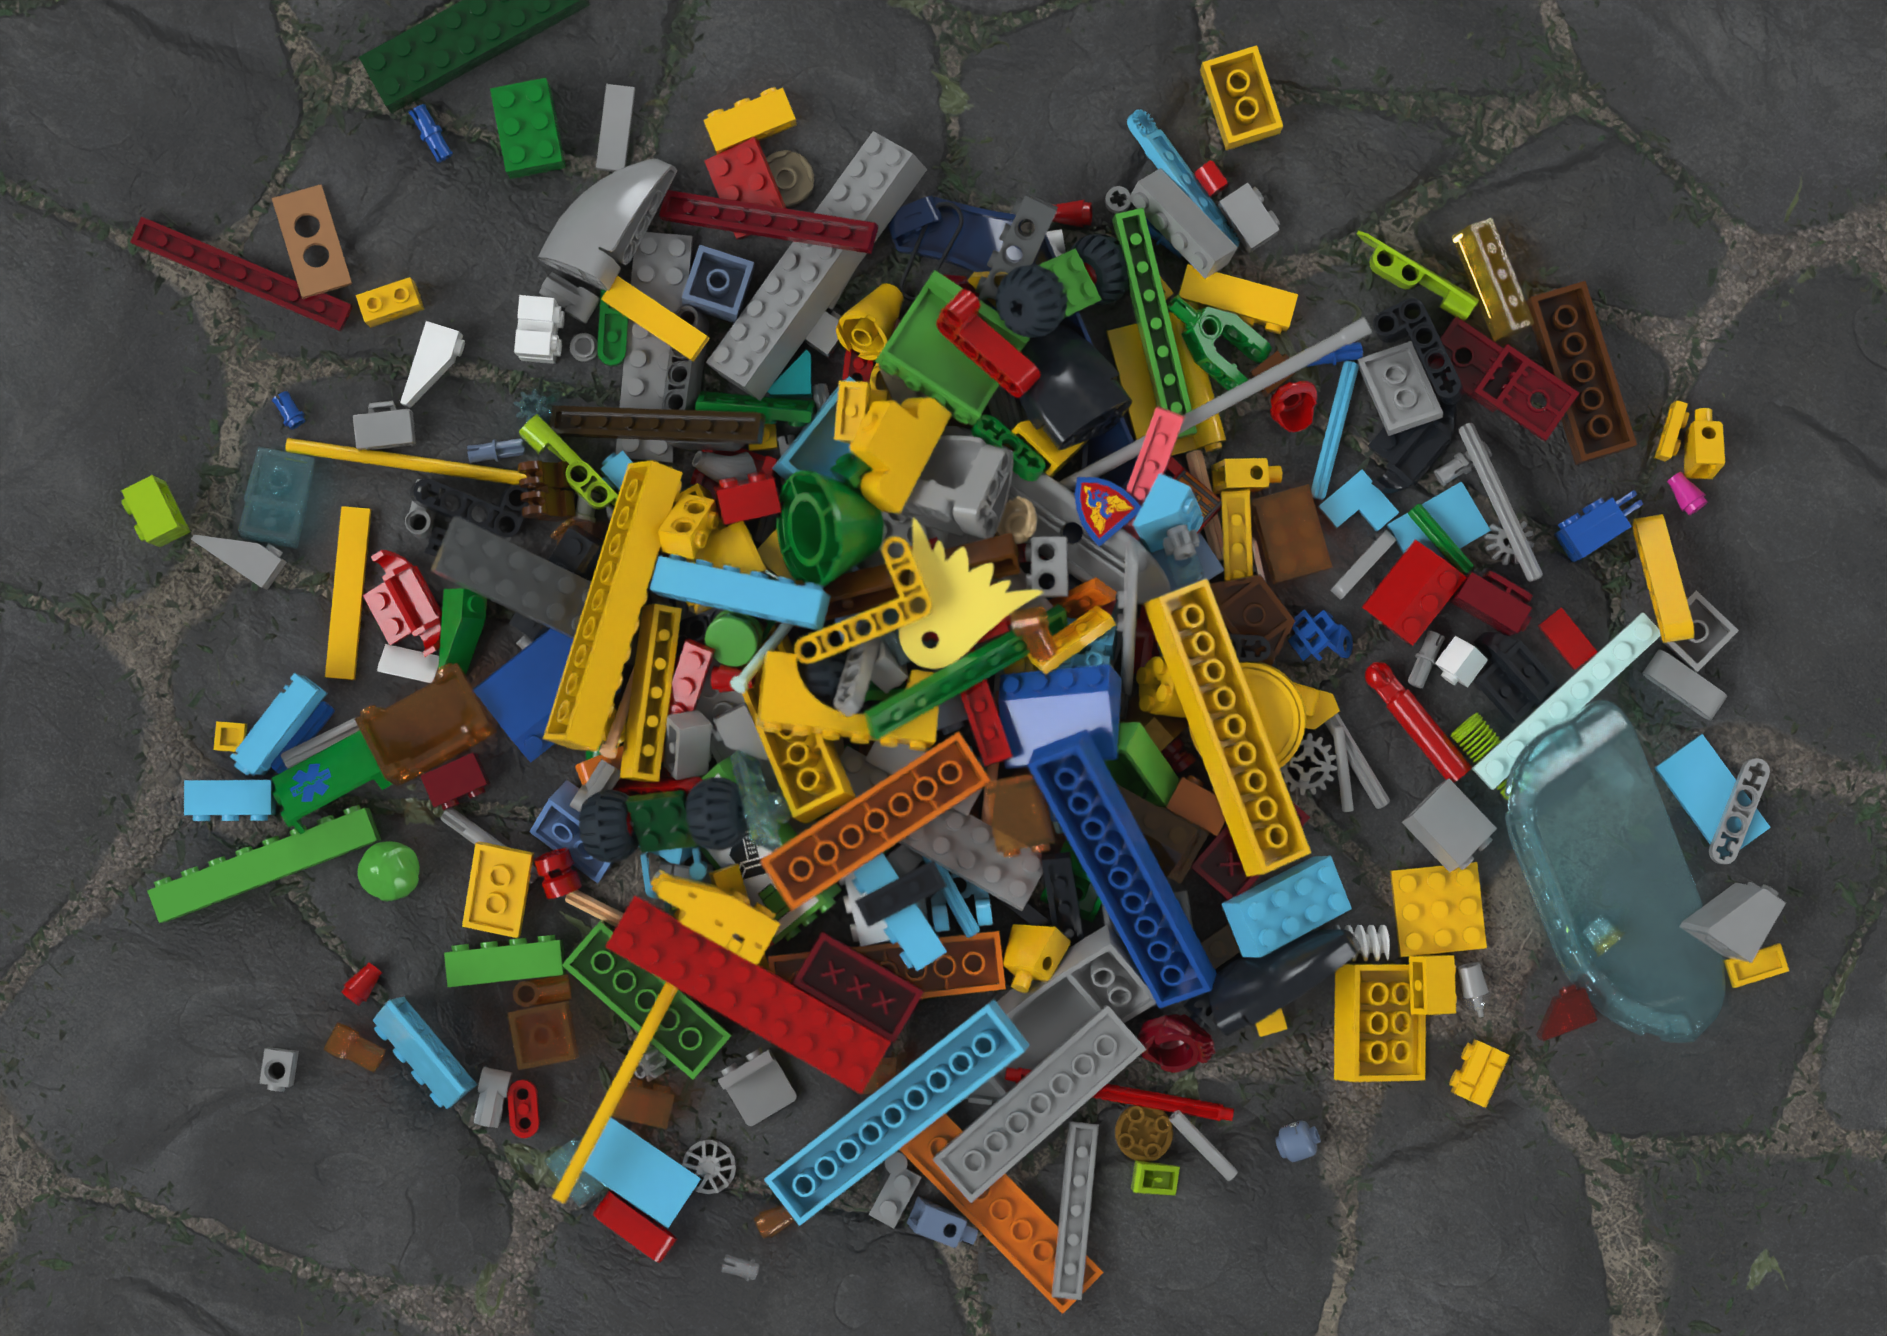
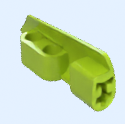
(1455, 300)
(542, 436)

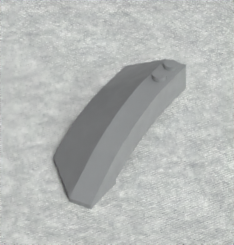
(1087, 979)

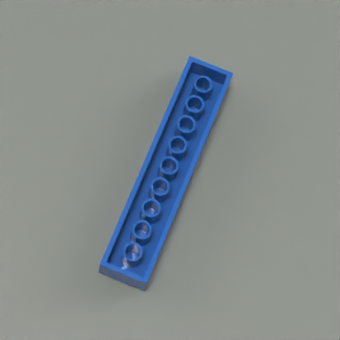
(1122, 868)

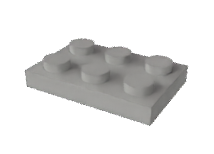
(1400, 388)

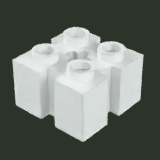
(537, 329)

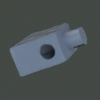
(930, 1219)

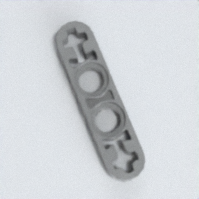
(857, 672)
(1744, 813)

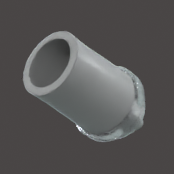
(1474, 988)

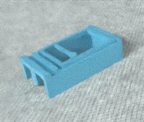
(278, 725)

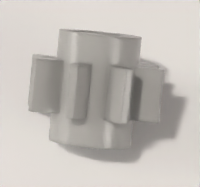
(1181, 542)
(651, 1064)

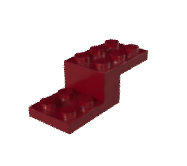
(1506, 380)

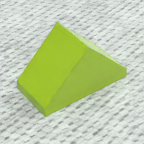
(1154, 1178)

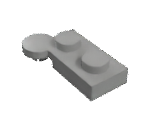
(895, 1191)

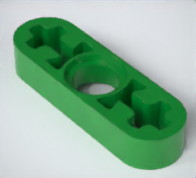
(1027, 454)

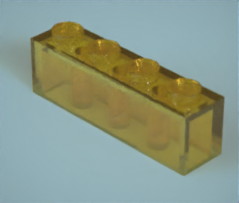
(1493, 279)

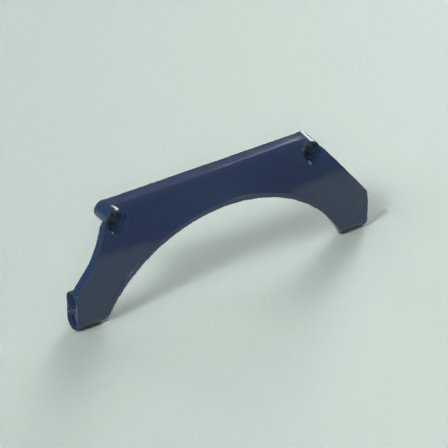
(972, 252)

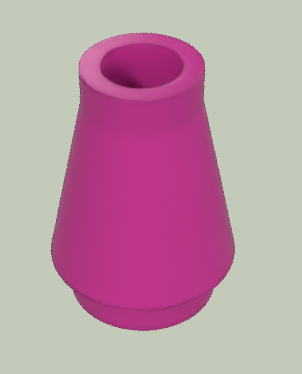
(1687, 494)

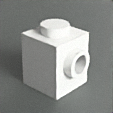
(1460, 662)

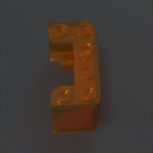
(1019, 815)

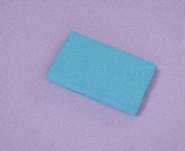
(1452, 511)

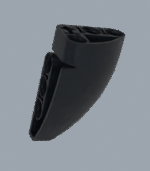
(1074, 389)

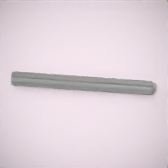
(1500, 502)

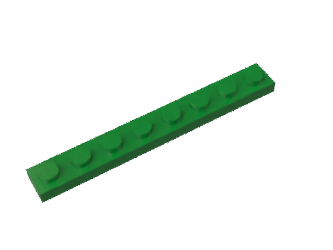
(954, 679)

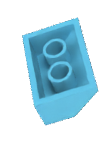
(1165, 507)

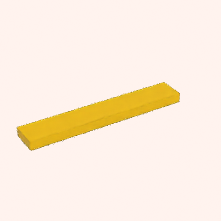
(348, 593)

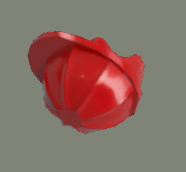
(1294, 405)

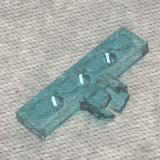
(758, 803)

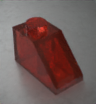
(1566, 1013)

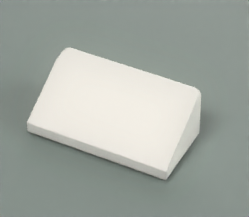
(408, 664)

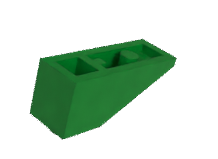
(461, 626)

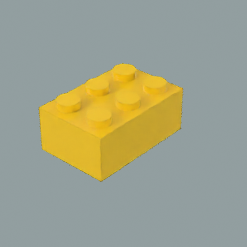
(1241, 97)

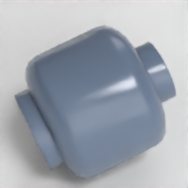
(1297, 1141)

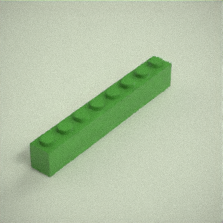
(1152, 314)
(263, 865)

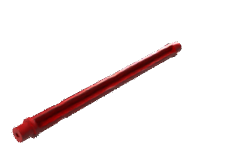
(1147, 1099)

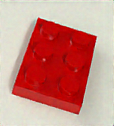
(744, 176)

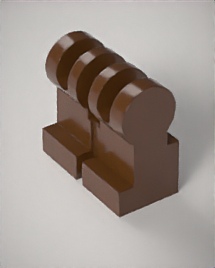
(548, 500)

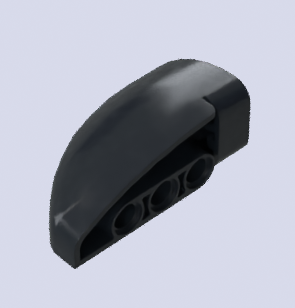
(1259, 986)

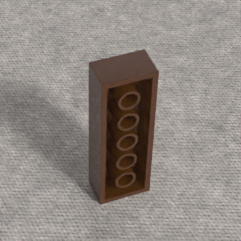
(1578, 356)

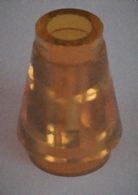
(773, 1221)

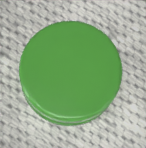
(734, 638)

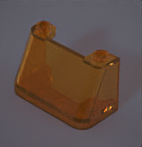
(426, 726)

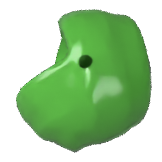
(389, 870)

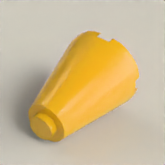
(870, 322)

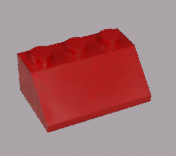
(1413, 592)

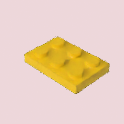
(498, 889)

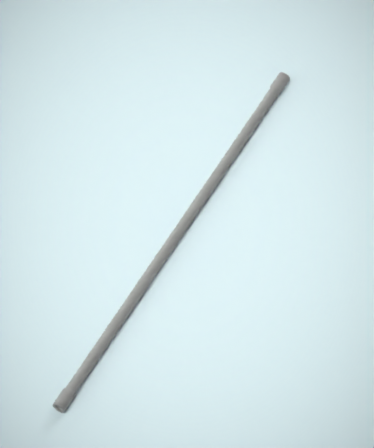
(1344, 337)

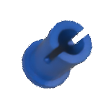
(289, 411)

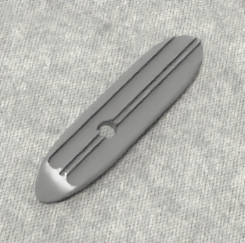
(1057, 507)

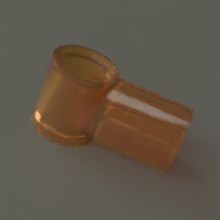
(1033, 627)
(546, 990)
(347, 1044)

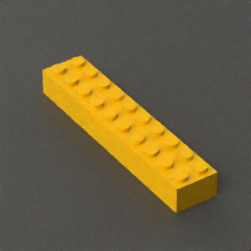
(612, 607)
(1227, 728)

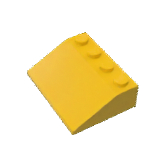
(1375, 1027)

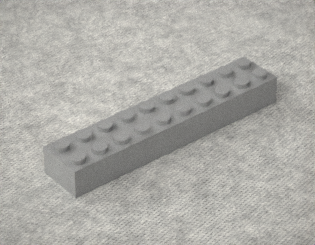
(811, 274)

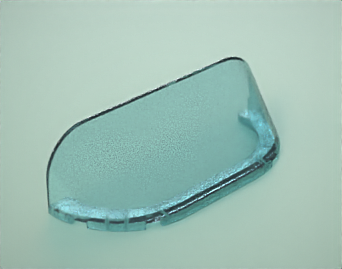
(1603, 845)

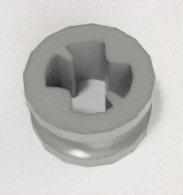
(1114, 208)

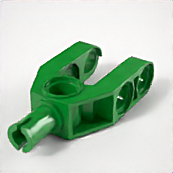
(1202, 344)

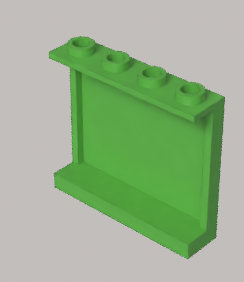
(933, 363)

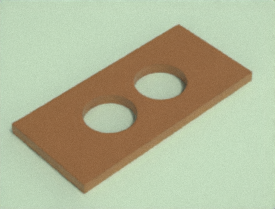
(311, 279)

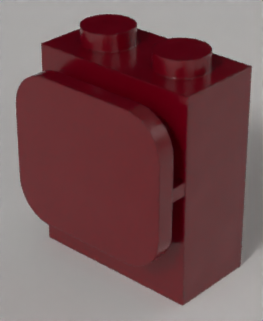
(1494, 602)

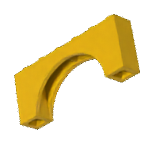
(790, 706)

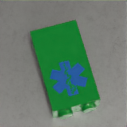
(325, 778)

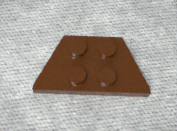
(1253, 608)

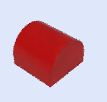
(1211, 178)

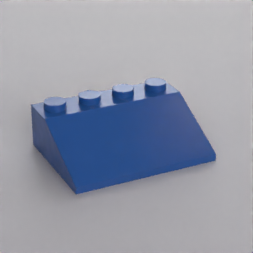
(525, 689)
(1057, 704)

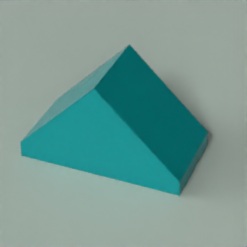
(795, 381)

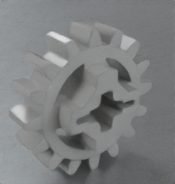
(1303, 778)

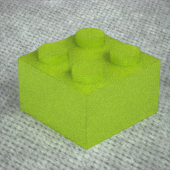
(155, 511)

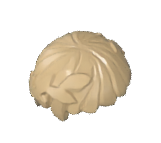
(1019, 519)

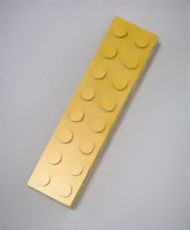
(804, 765)

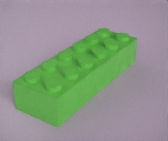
(687, 1031)

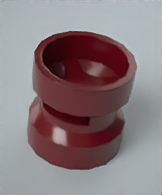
(1177, 756)

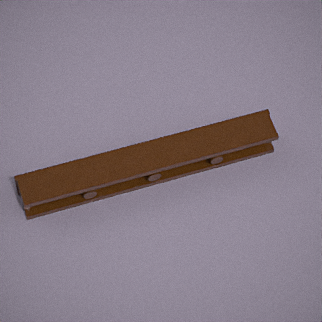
(874, 585)

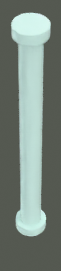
(740, 682)

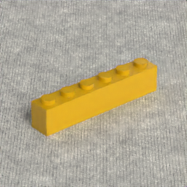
(650, 693)

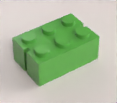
(1142, 766)

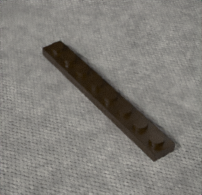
(658, 424)

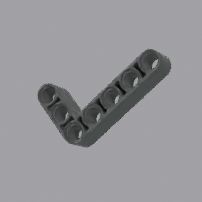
(690, 388)

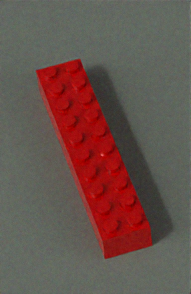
(748, 994)

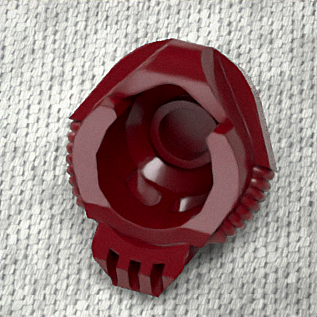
(1168, 1040)

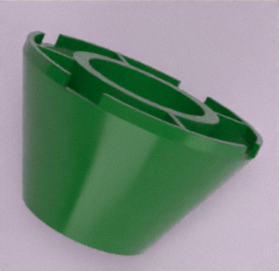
(825, 527)

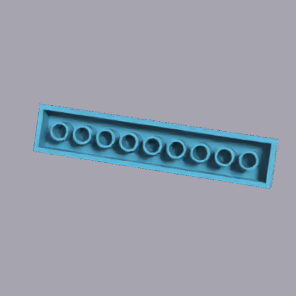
(897, 1112)

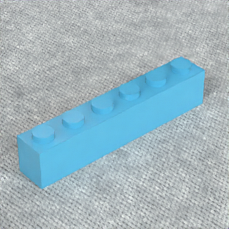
(740, 592)

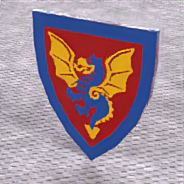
(1103, 507)

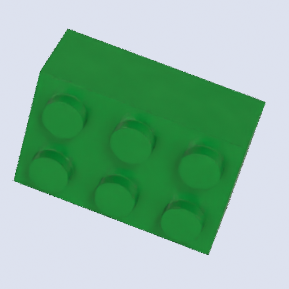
(527, 128)

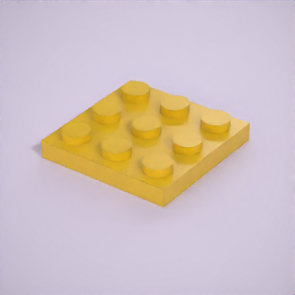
(1438, 910)

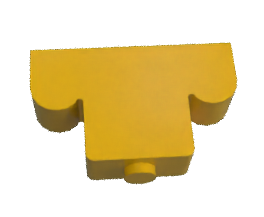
(897, 447)

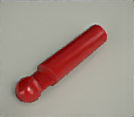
(1417, 722)

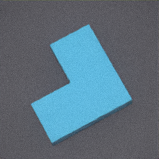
(1360, 496)

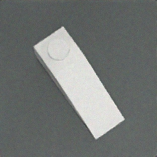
(432, 359)

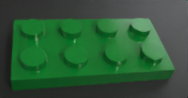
(794, 411)

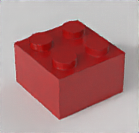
(746, 497)

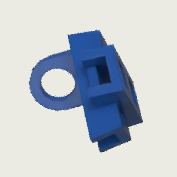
(1330, 635)

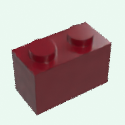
(455, 781)

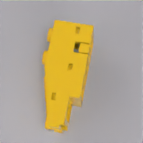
(719, 914)

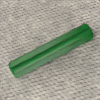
(1440, 539)

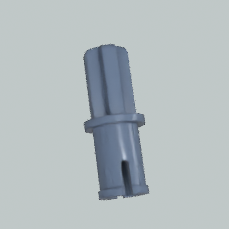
(496, 450)

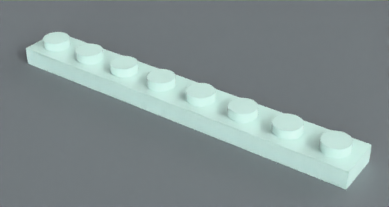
(1570, 697)

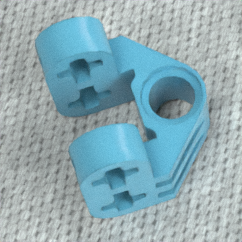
(982, 906)

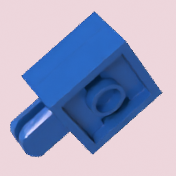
(1596, 527)

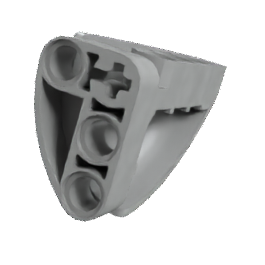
(607, 223)
(961, 487)

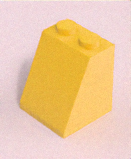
(1041, 444)
(731, 548)

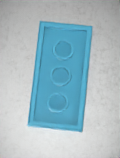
(1703, 789)
(640, 1173)

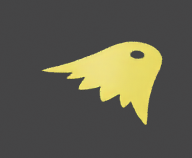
(961, 601)

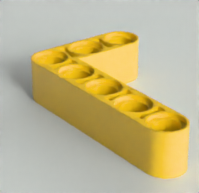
(876, 615)

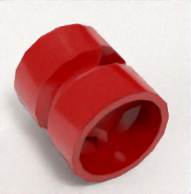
(557, 883)

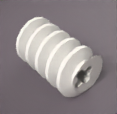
(1371, 941)

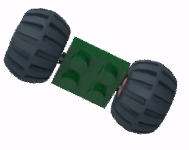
(618, 823)

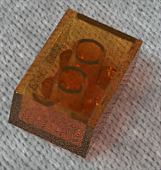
(1291, 534)

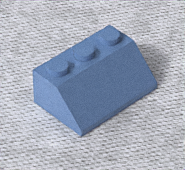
(559, 828)

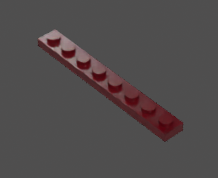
(769, 221)
(239, 273)

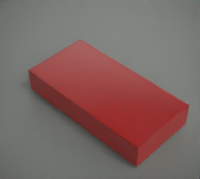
(1567, 638)

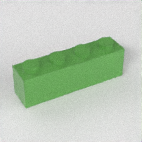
(504, 963)

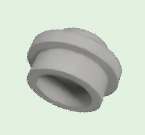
(584, 347)

